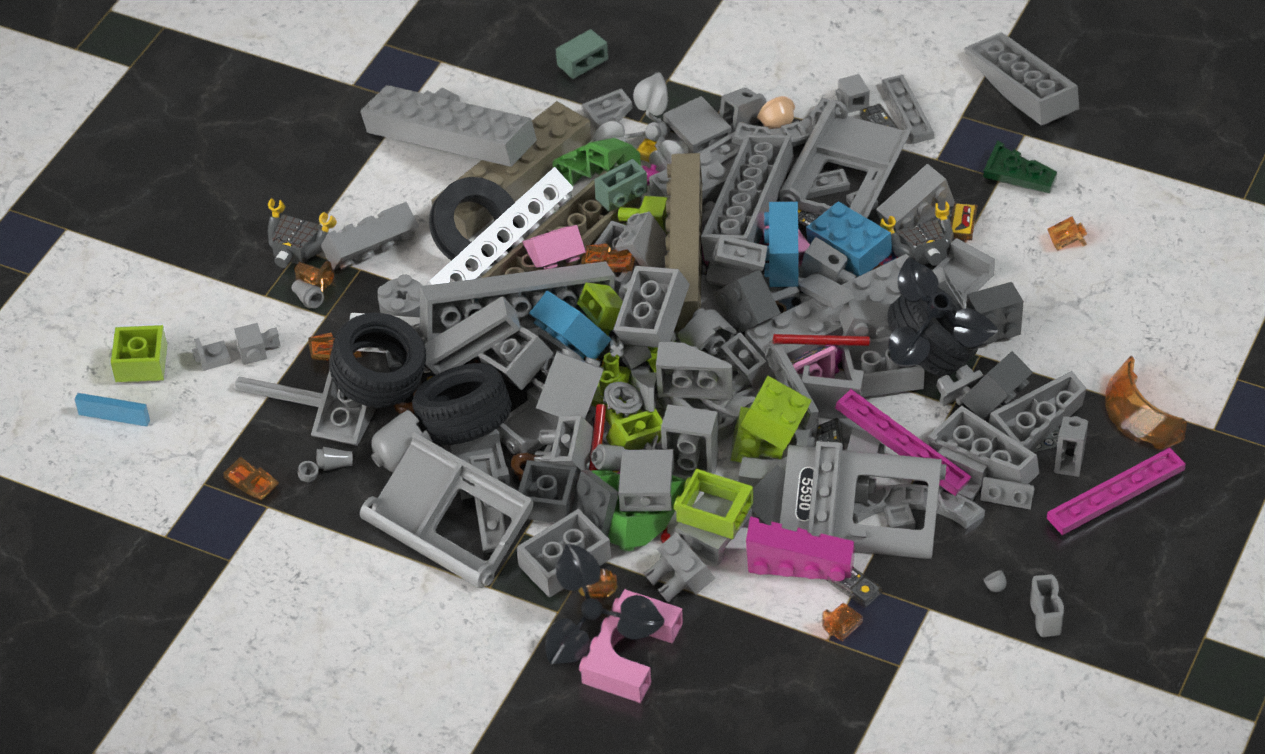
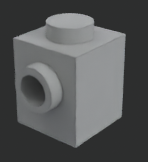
(853, 93)

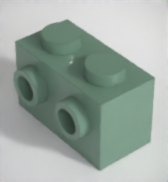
(581, 53)
(621, 185)

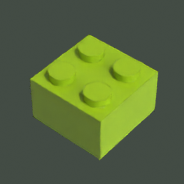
(139, 353)
(776, 413)

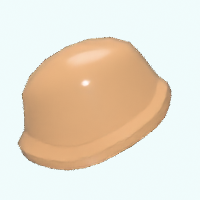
(777, 112)

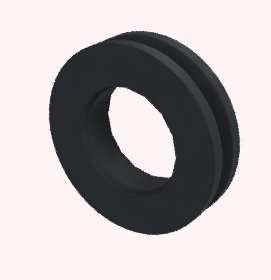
(467, 189)

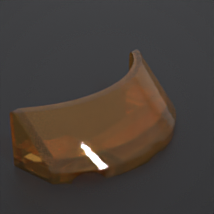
(1136, 415)

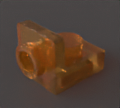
(1067, 233)
(315, 276)
(841, 621)

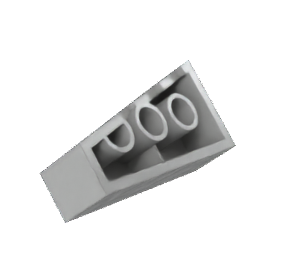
(369, 236)
(1040, 412)
(987, 445)

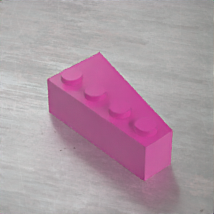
(797, 553)

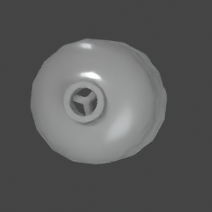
(394, 439)

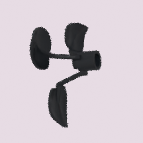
(919, 282)
(566, 641)

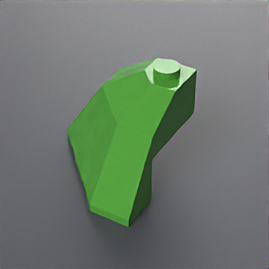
(595, 158)
(637, 528)

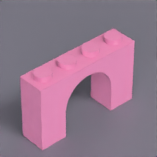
(618, 675)

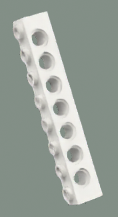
(551, 184)

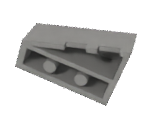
(917, 199)

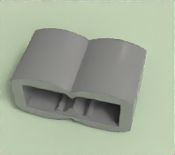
(1046, 605)

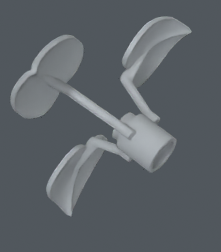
(653, 97)

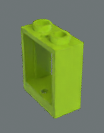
(719, 486)

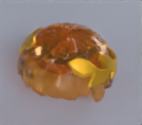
(604, 587)

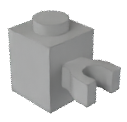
(253, 342)

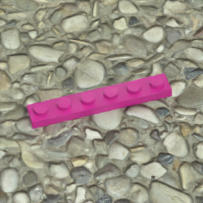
(897, 437)
(1115, 491)

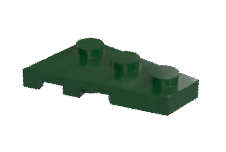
(1016, 170)

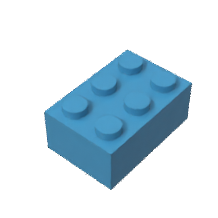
(852, 235)
(783, 244)
(569, 326)

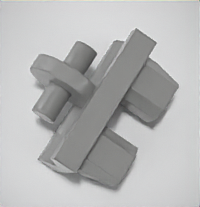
(956, 391)

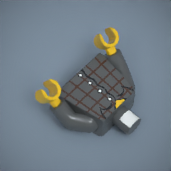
(295, 238)
(924, 241)

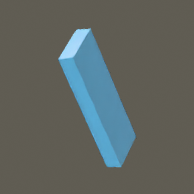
(112, 409)

